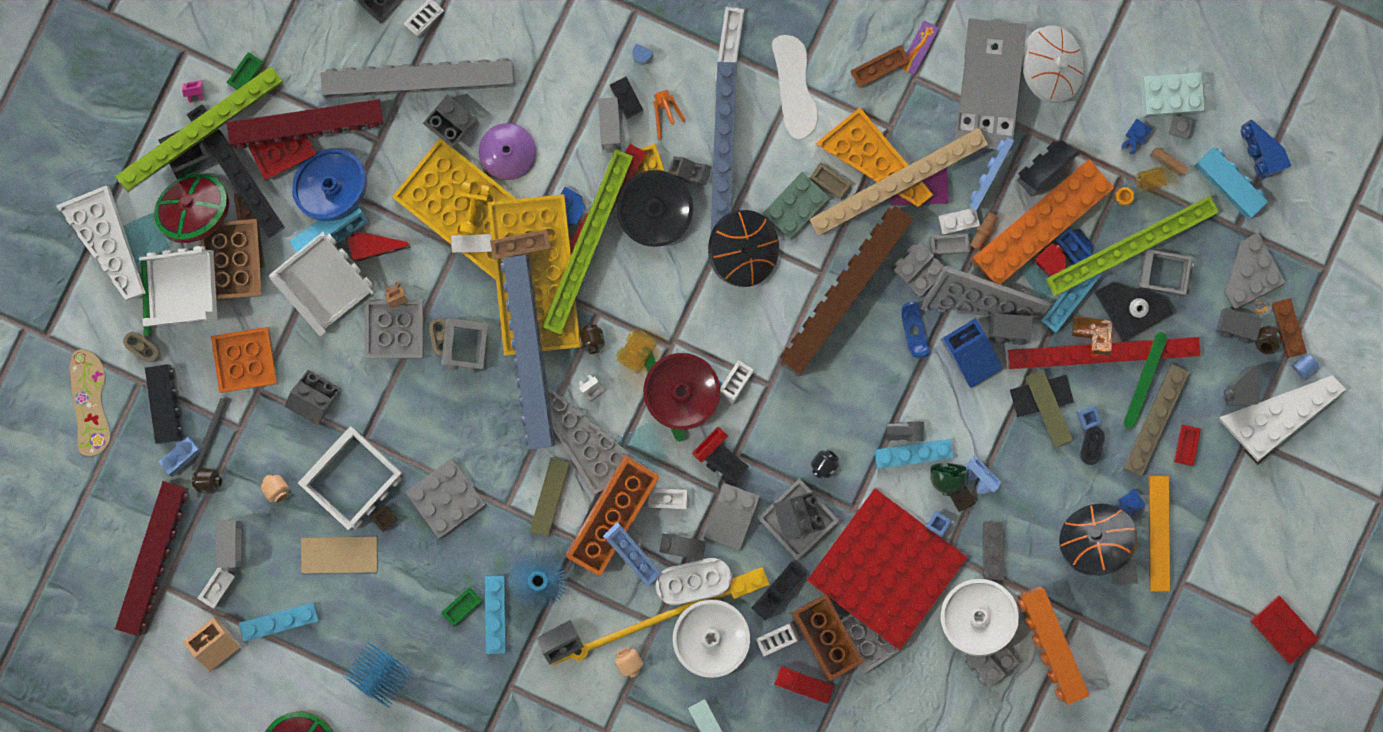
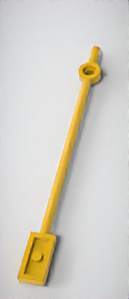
(739, 586)

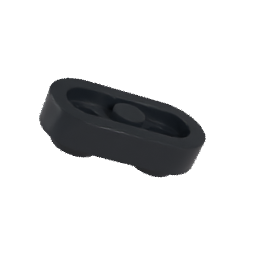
(1094, 447)

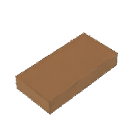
(1168, 161)

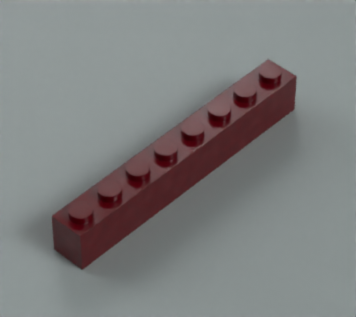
(305, 123)
(152, 558)

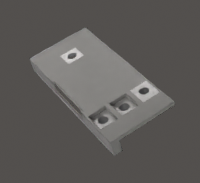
(991, 79)

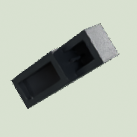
(778, 591)

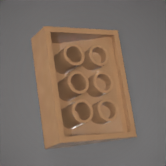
(235, 259)

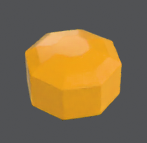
(1124, 196)

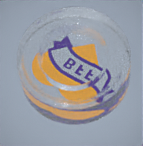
(1262, 306)

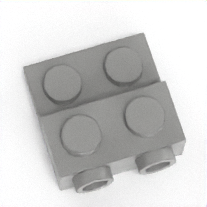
(918, 269)
(992, 667)

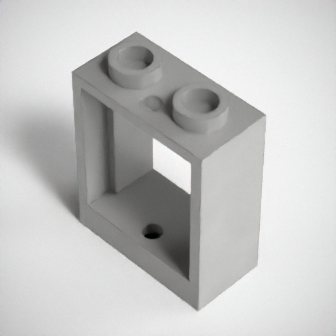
(609, 124)
(1145, 270)
(448, 342)
(228, 545)

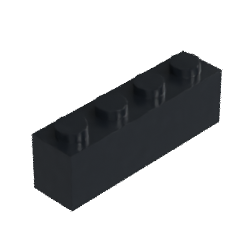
(163, 404)

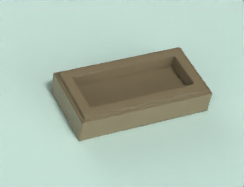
(830, 181)

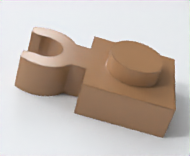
(395, 296)

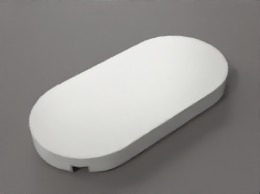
(693, 581)

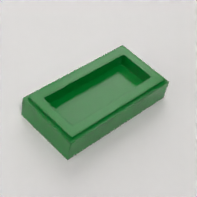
(245, 71)
(461, 606)

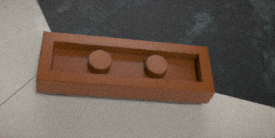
(879, 66)
(1289, 328)

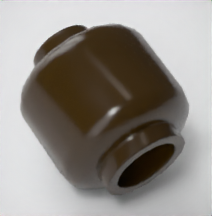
(591, 339)
(1268, 340)
(206, 480)

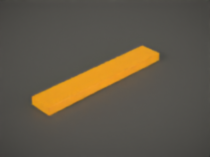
(1159, 534)

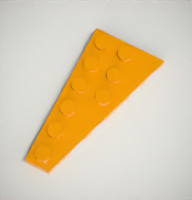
(869, 152)

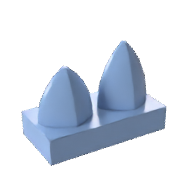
(179, 456)
(988, 481)

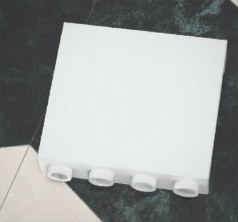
(321, 282)
(181, 287)

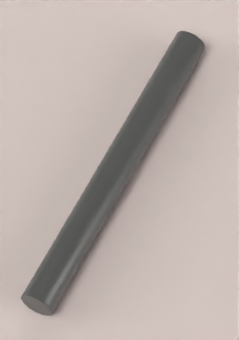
(210, 433)

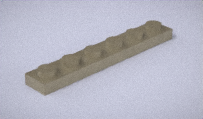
(1156, 420)

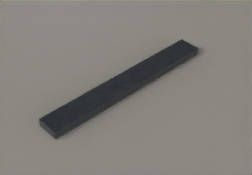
(240, 178)

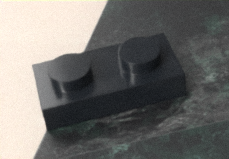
(626, 98)

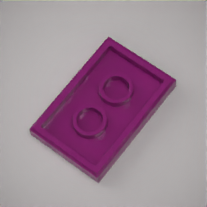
(936, 184)

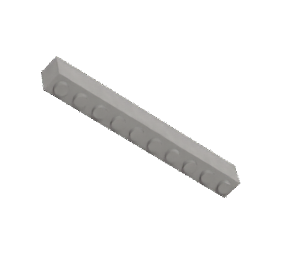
(417, 79)

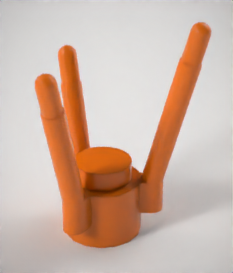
(664, 101)

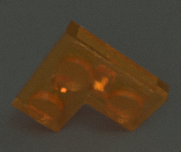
(1098, 330)

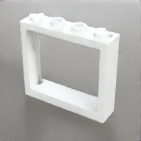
(328, 457)

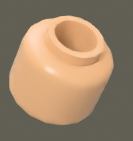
(274, 488)
(628, 662)

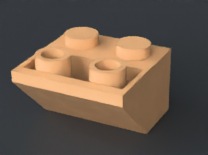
(212, 644)

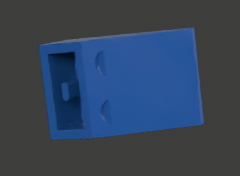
(1266, 151)
(972, 353)

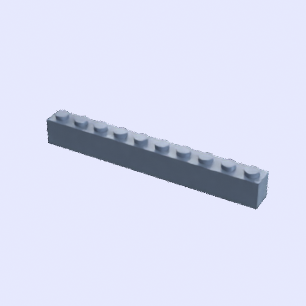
(723, 141)
(529, 352)

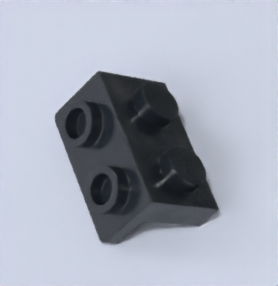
(727, 464)

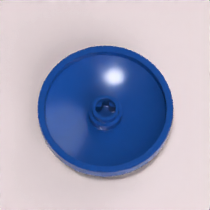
(329, 185)

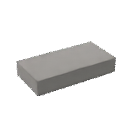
(949, 244)

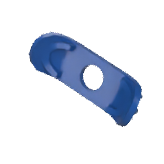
(911, 317)

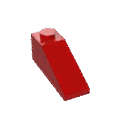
(368, 246)
(803, 684)

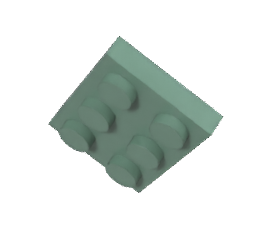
(796, 205)

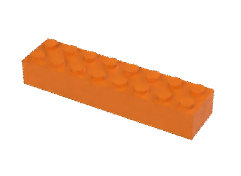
(1042, 223)

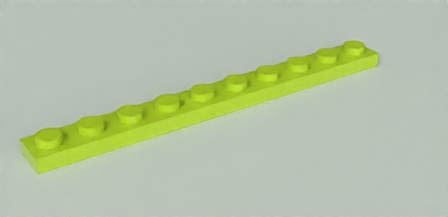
(199, 129)
(587, 241)
(1131, 245)

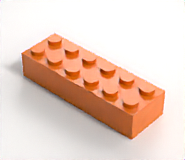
(617, 504)
(1053, 645)

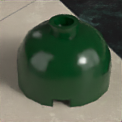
(949, 478)

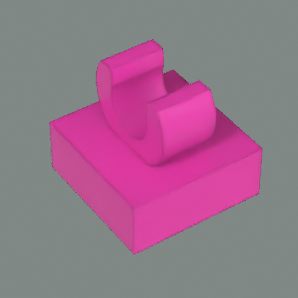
(193, 88)

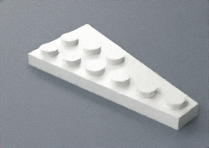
(102, 232)
(1272, 421)

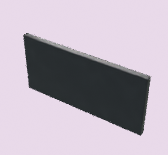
(1025, 403)

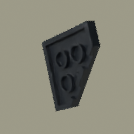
(1116, 302)

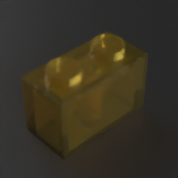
(636, 350)

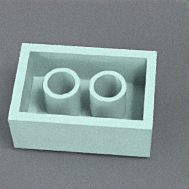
(1172, 95)

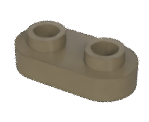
(437, 337)
(141, 347)

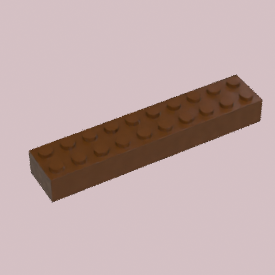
(849, 286)

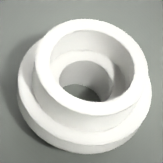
(1133, 307)

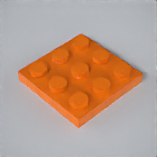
(244, 360)

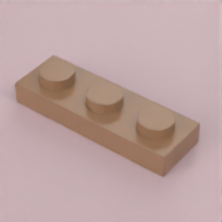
(520, 244)

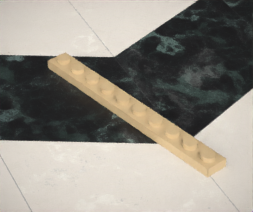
(898, 182)

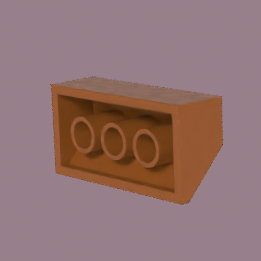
(826, 637)

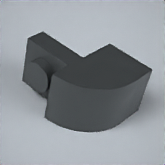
(690, 171)
(682, 546)

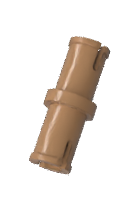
(983, 231)

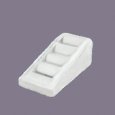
(423, 27)
(726, 395)
(793, 632)

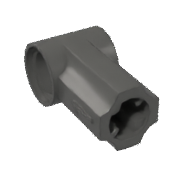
(905, 431)

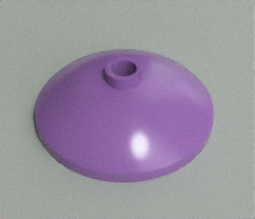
(511, 164)

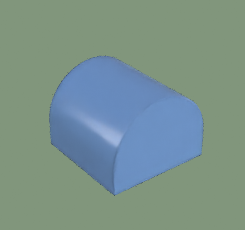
(642, 55)
(1305, 366)
(1089, 417)
(939, 524)

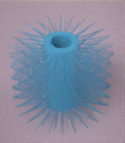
(528, 578)
(377, 674)

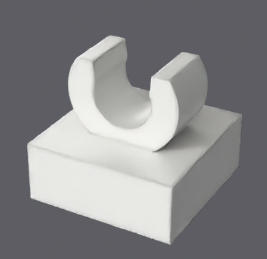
(591, 388)

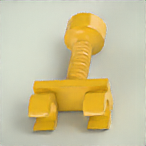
(468, 226)

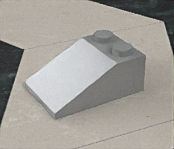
(731, 516)

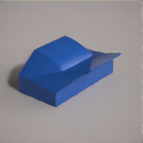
(573, 205)
(1074, 244)

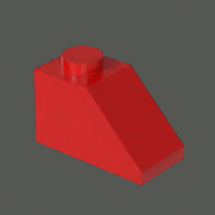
(1051, 260)

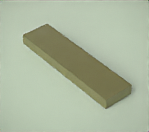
(1049, 408)
(549, 497)

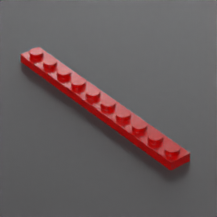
(1082, 353)

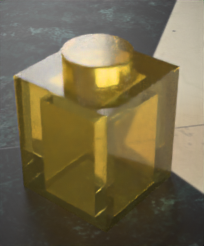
(1151, 179)

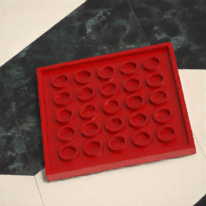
(886, 569)

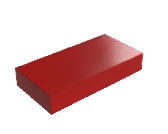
(709, 444)
(1187, 445)

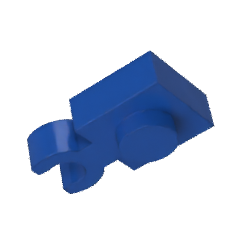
(1137, 133)
(1131, 502)

